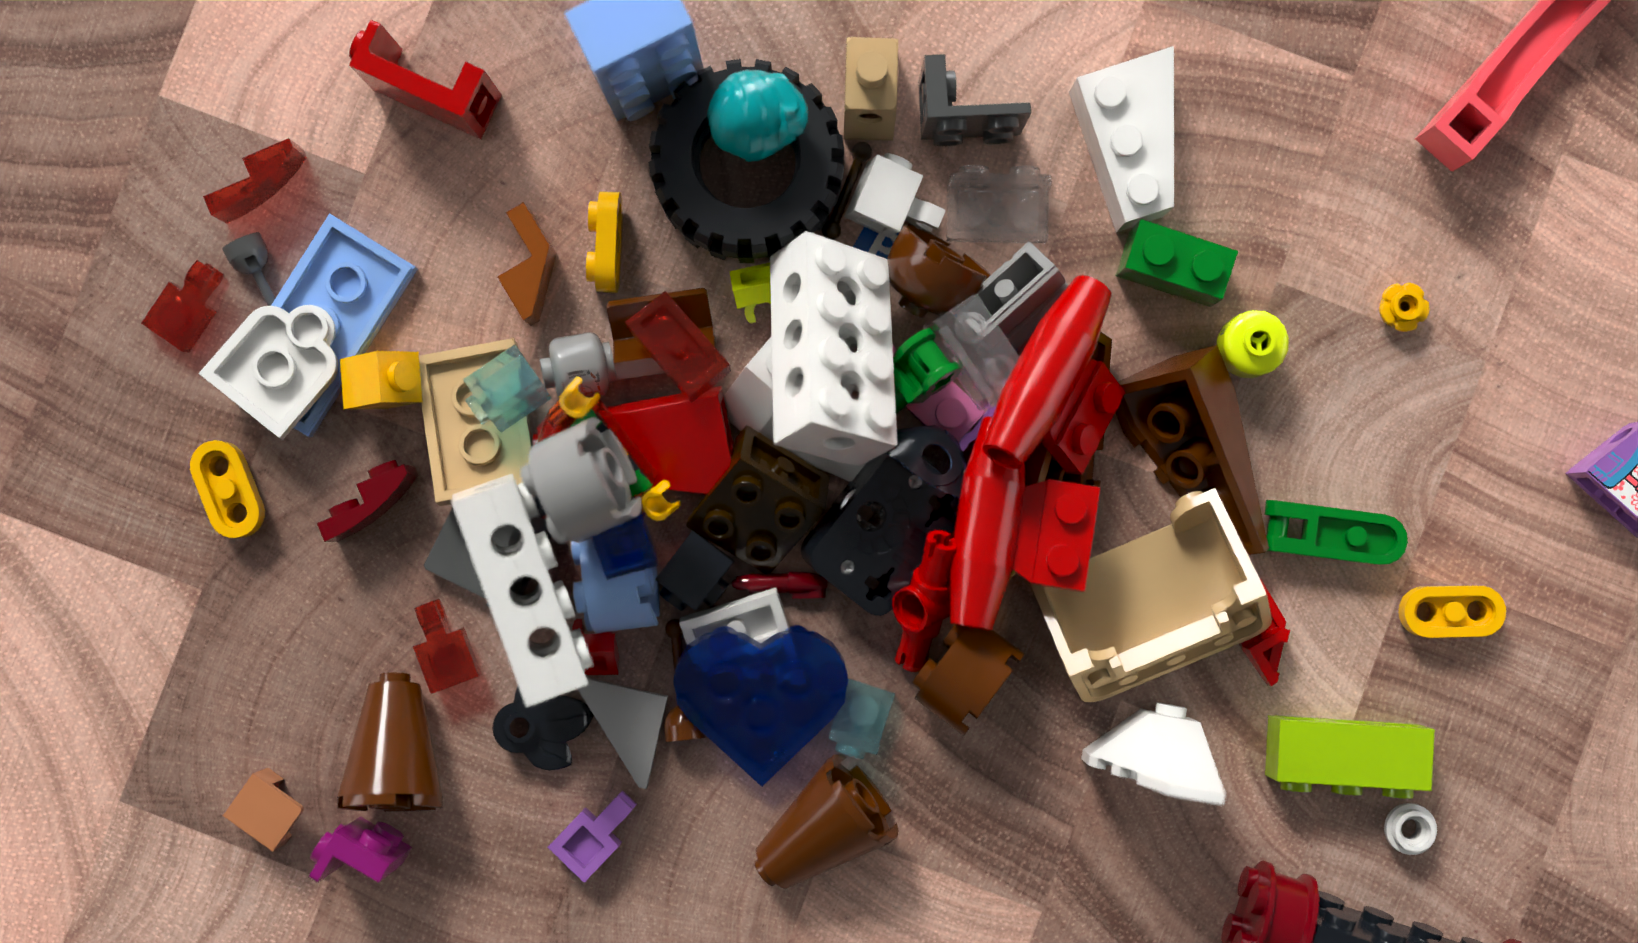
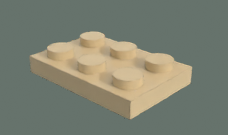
(458, 445)

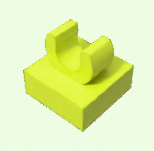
(751, 287)

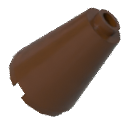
(391, 752)
(825, 826)

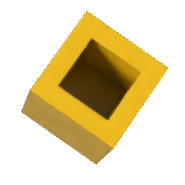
(381, 380)

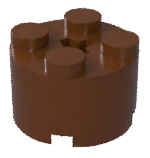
(965, 675)

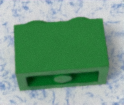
(1176, 263)

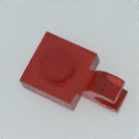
(181, 312)
(446, 655)

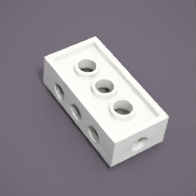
(832, 351)
(539, 668)

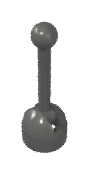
(249, 256)

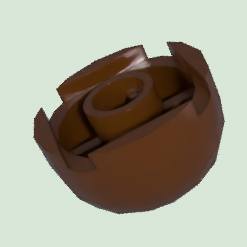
(931, 273)

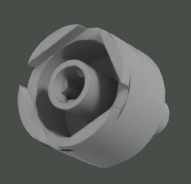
(581, 482)

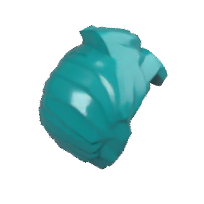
(756, 114)

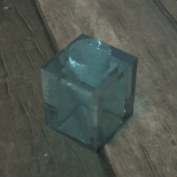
(505, 390)

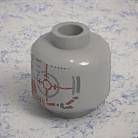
(579, 357)

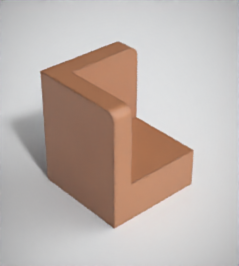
(265, 810)

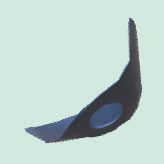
(910, 449)

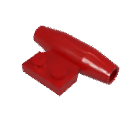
(1057, 386)
(1004, 527)

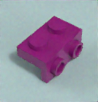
(362, 845)

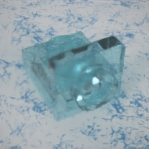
(861, 719)

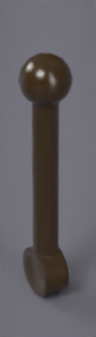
(860, 153)

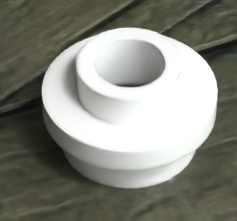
(1425, 829)

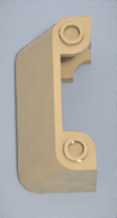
(1158, 602)

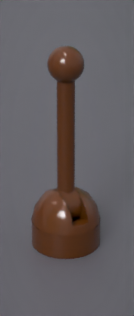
(677, 725)

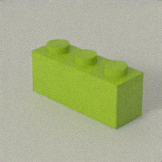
(1349, 755)

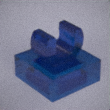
(626, 548)

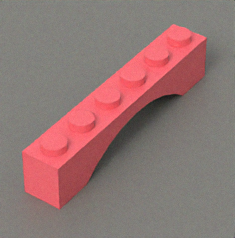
(1504, 79)

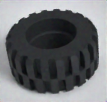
(731, 229)

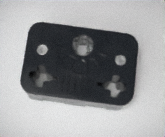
(885, 545)

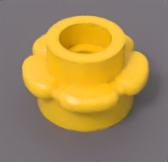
(1393, 314)

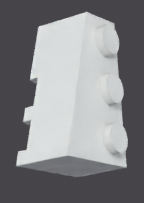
(1130, 135)

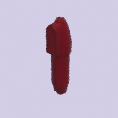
(797, 584)

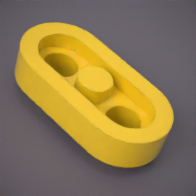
(606, 220)
(225, 492)
(1449, 611)

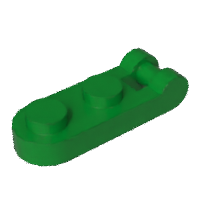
(1336, 533)

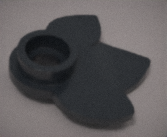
(549, 728)

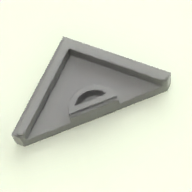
(630, 721)

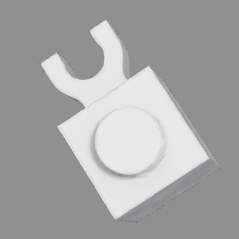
(888, 198)

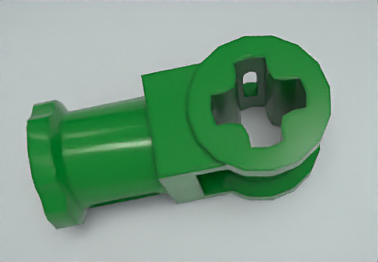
(921, 369)

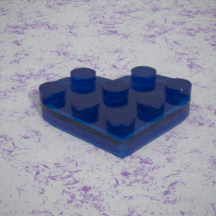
(762, 696)

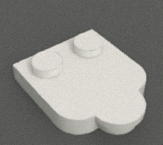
(277, 364)

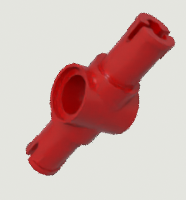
(925, 601)

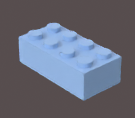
(637, 50)

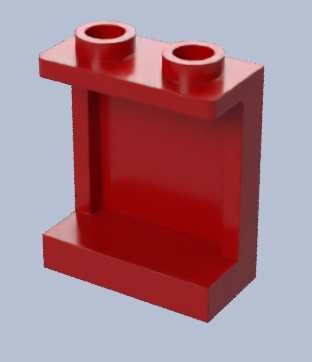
(464, 107)

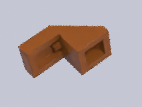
(530, 279)

